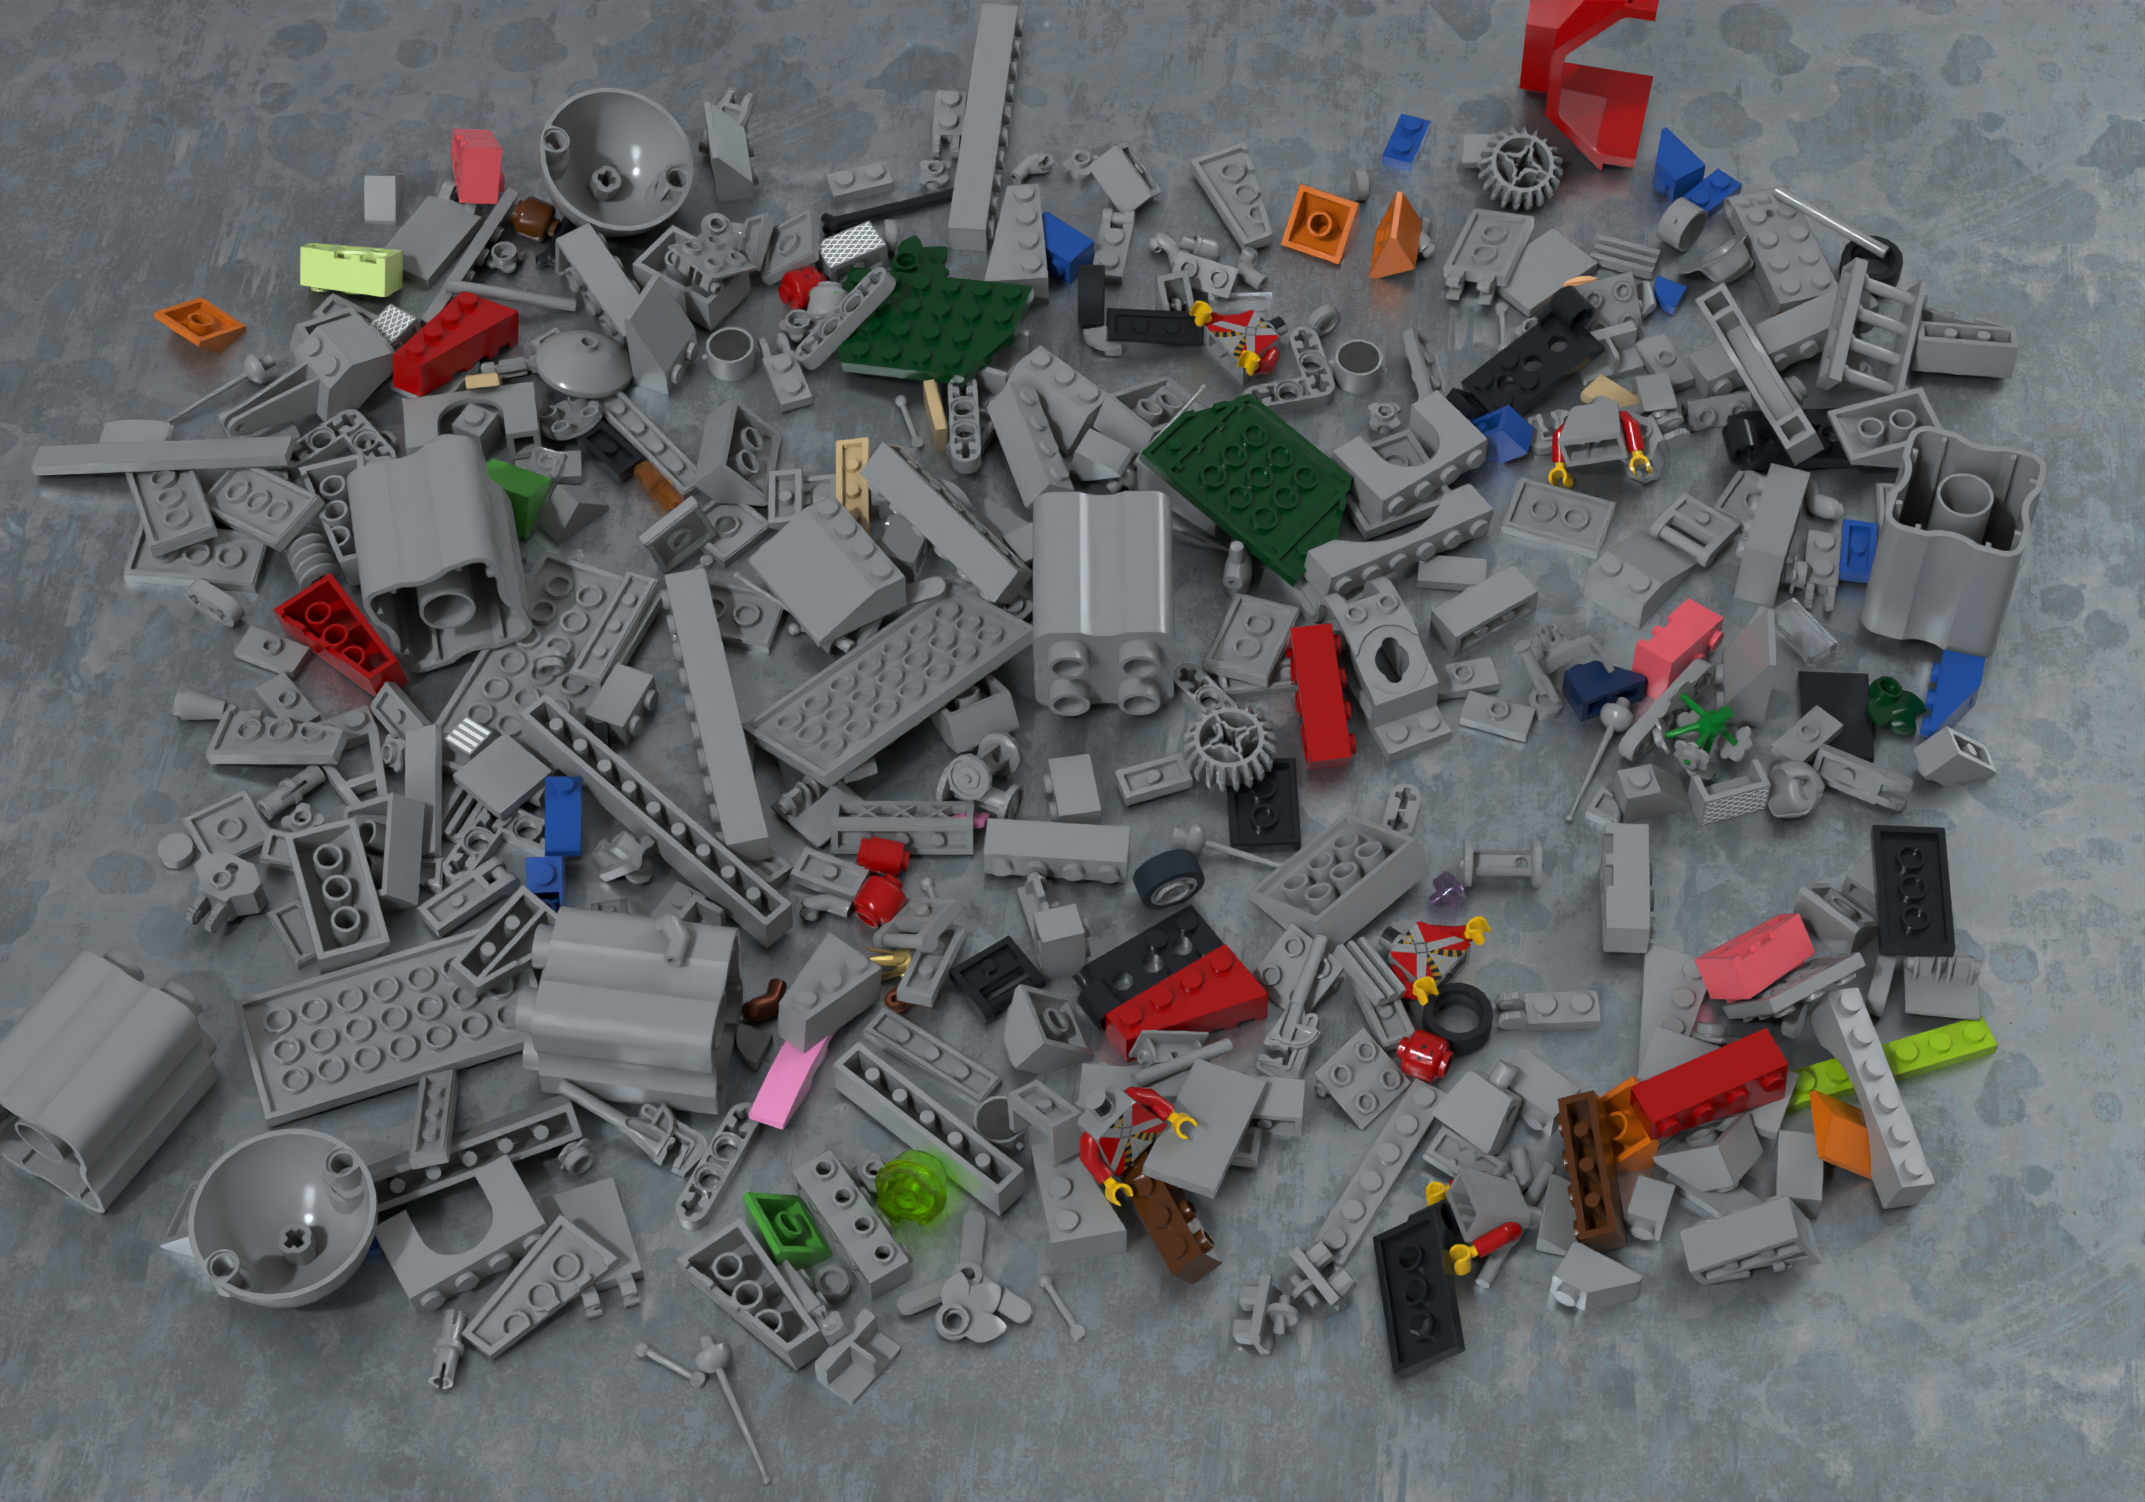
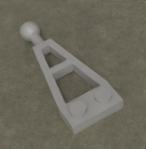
(359, 729)

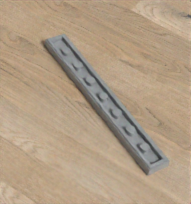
(644, 436)
(163, 455)

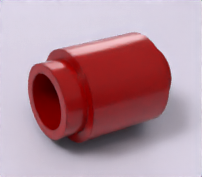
(882, 855)

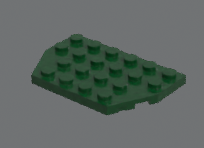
(935, 327)
(1254, 480)

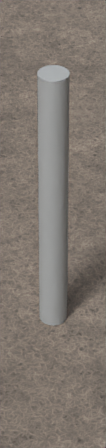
(1831, 221)
(512, 295)
(1531, 1198)

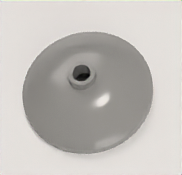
(584, 363)

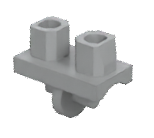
(624, 857)
(1333, 1289)
(1270, 1315)

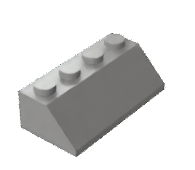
(337, 894)

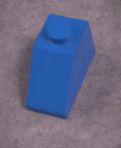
(1676, 167)
(1065, 248)
(1506, 433)
(562, 816)

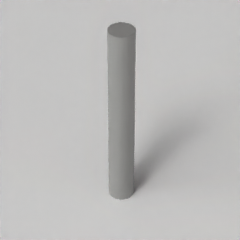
(1181, 1062)

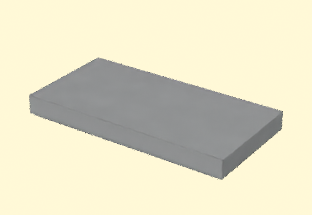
(262, 505)
(171, 509)
(225, 561)
(1671, 1049)
(1222, 1107)

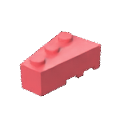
(476, 166)
(1687, 636)
(1755, 958)

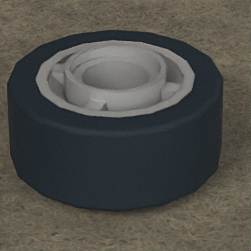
(1168, 879)

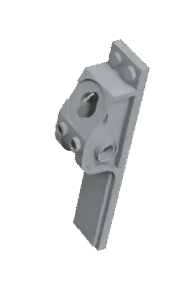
(1398, 714)

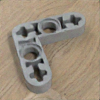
(1304, 385)
(348, 437)
(503, 831)

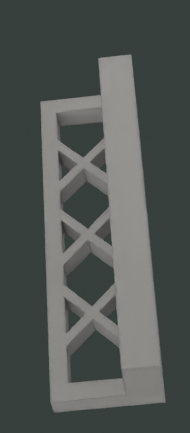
(922, 835)

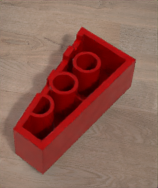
(453, 343)
(340, 635)
(1320, 697)
(1198, 998)
(1712, 1086)

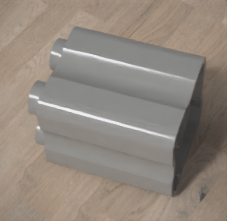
(452, 535)
(1952, 541)
(1103, 601)
(625, 1018)
(100, 1076)

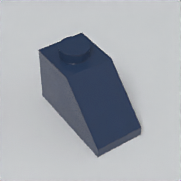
(1591, 686)

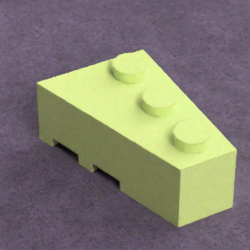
(351, 269)

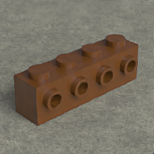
(1592, 1172)
(1171, 1223)

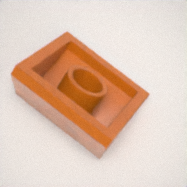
(1322, 224)
(1396, 239)
(1630, 1142)

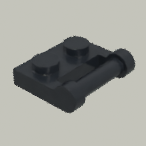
(991, 969)

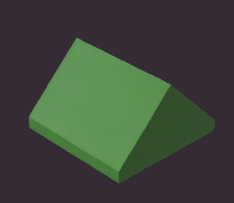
(525, 490)
(785, 1229)

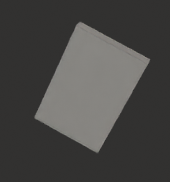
(1544, 270)
(1558, 517)
(745, 617)
(1251, 640)

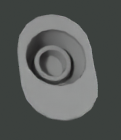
(1724, 262)

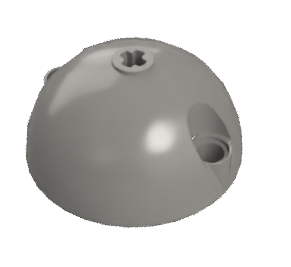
(620, 143)
(269, 1201)

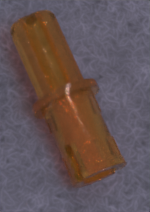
(657, 486)

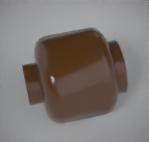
(535, 219)

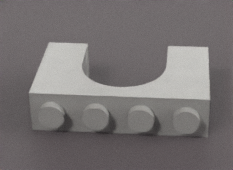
(514, 403)
(1391, 488)
(435, 1277)

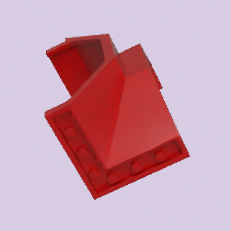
(1590, 105)

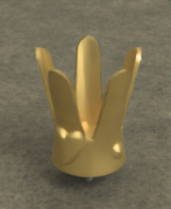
(899, 960)

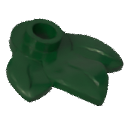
(919, 259)
(1893, 705)

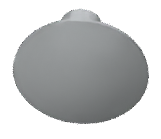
(569, 418)

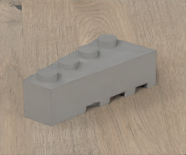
(1019, 243)
(598, 277)
(330, 483)
(1770, 533)
(748, 1286)

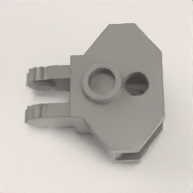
(1659, 439)
(225, 890)

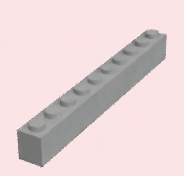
(984, 128)
(716, 715)
(650, 813)

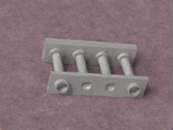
(1842, 340)

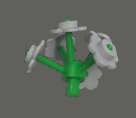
(1698, 729)

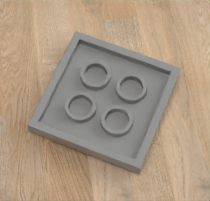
(1400, 450)
(1796, 985)

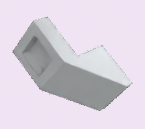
(1654, 394)

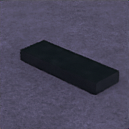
(1153, 327)

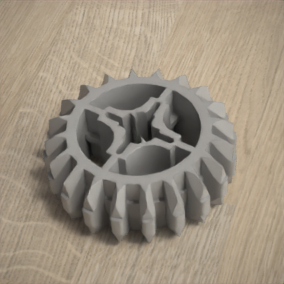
(1544, 180)
(1221, 762)

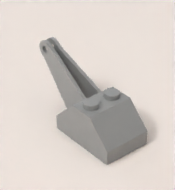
(331, 373)

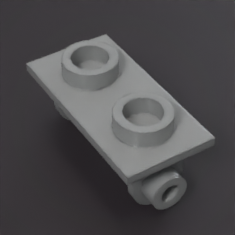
(1208, 275)
(1714, 410)
(1036, 897)
(1159, 1046)

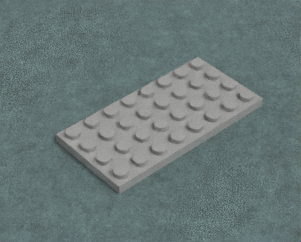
(564, 609)
(888, 684)
(373, 1029)

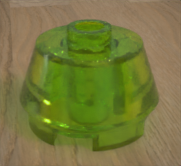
(912, 1187)

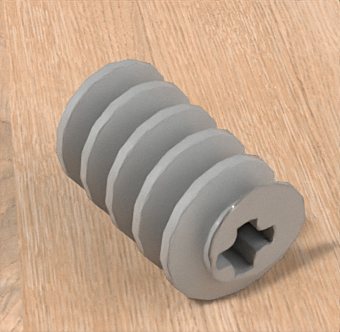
(310, 556)

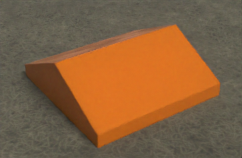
(202, 324)
(1840, 1134)

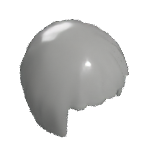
(1794, 789)

